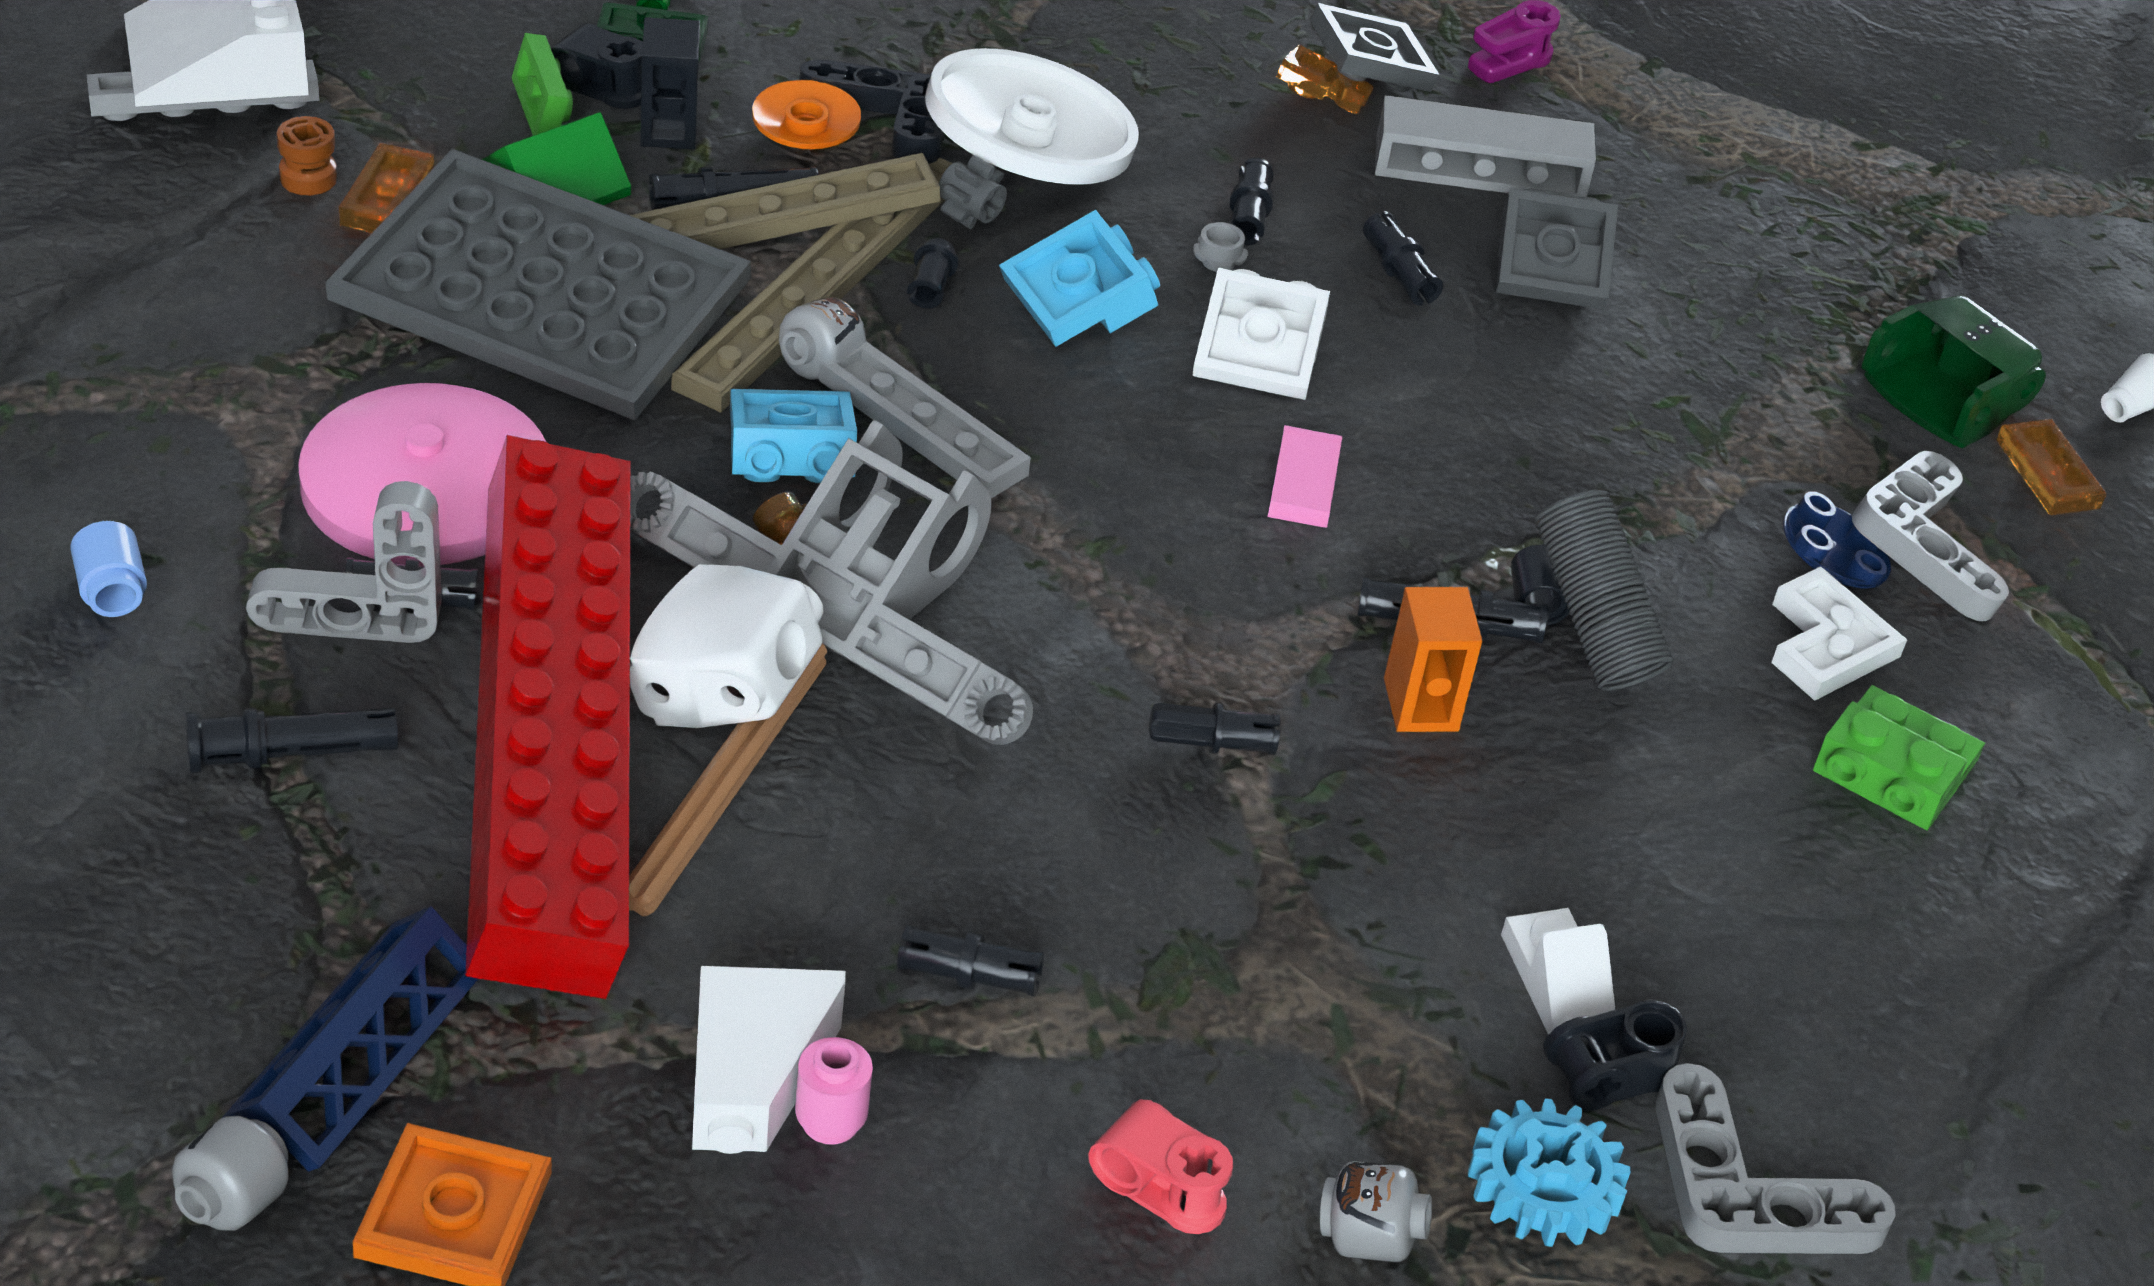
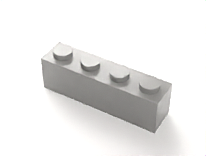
(1483, 148)

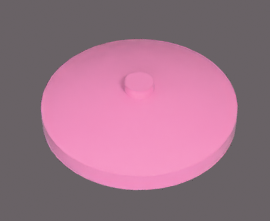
(415, 434)

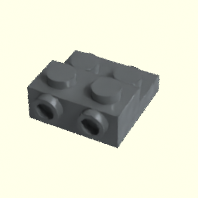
(1556, 248)

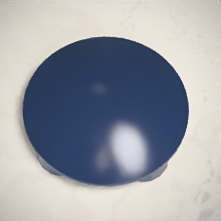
(1830, 540)

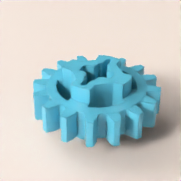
(1548, 1172)

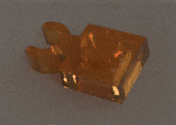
(1318, 77)

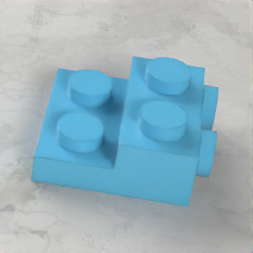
(1082, 279)
(788, 432)

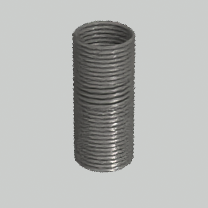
(1602, 577)

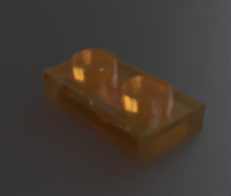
(383, 185)

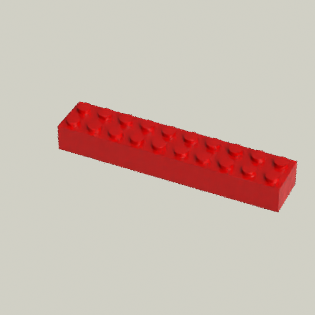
(553, 724)

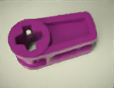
(1515, 41)

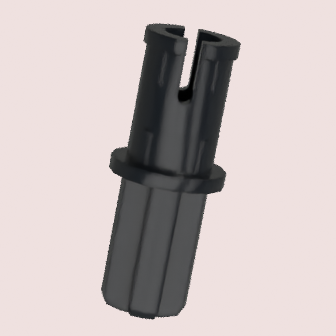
(1215, 728)

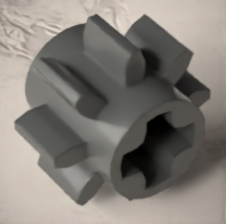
(972, 192)

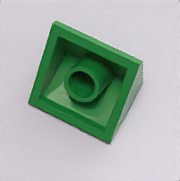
(570, 158)

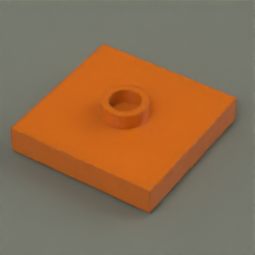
(452, 1207)

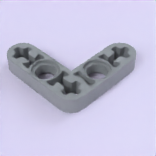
(1919, 545)
(389, 587)
(1732, 1191)

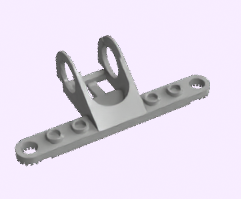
(861, 590)

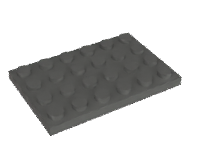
(540, 283)

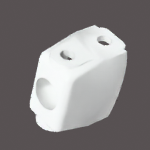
(725, 647)

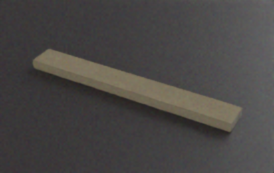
(824, 270)

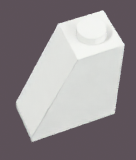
(750, 1049)

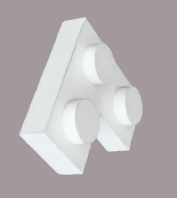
(1839, 635)

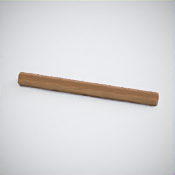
(710, 798)

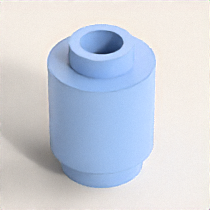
(108, 568)

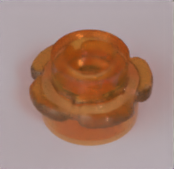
(778, 516)

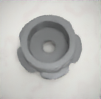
(1220, 246)

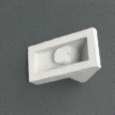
(1561, 965)

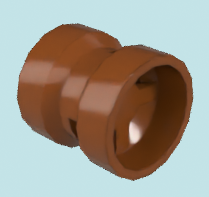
(306, 154)

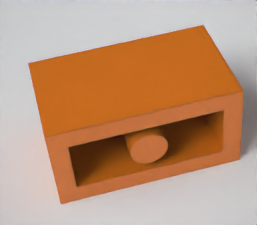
(1432, 659)

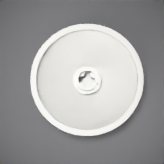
(1031, 116)

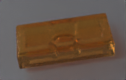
(2051, 467)

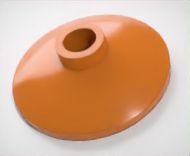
(806, 114)

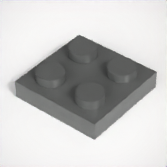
(1374, 48)

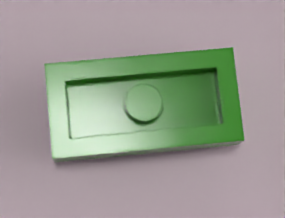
(541, 85)

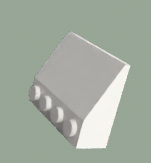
(215, 50)

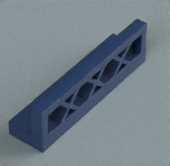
(336, 1025)

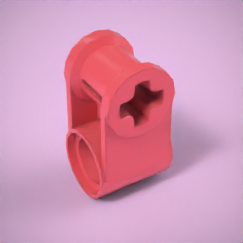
(1158, 1160)

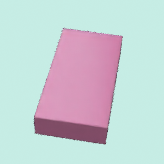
(1305, 476)

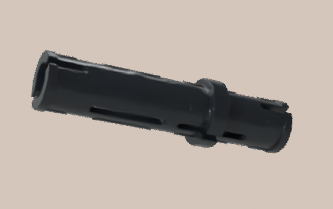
(691, 187)
(1525, 622)

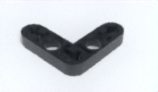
(889, 93)

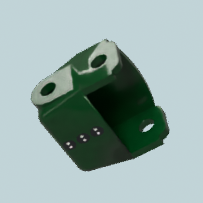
(1953, 368)

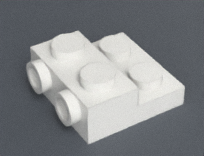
(1261, 333)

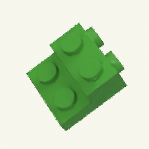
(1897, 756)

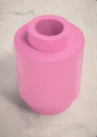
(833, 1089)

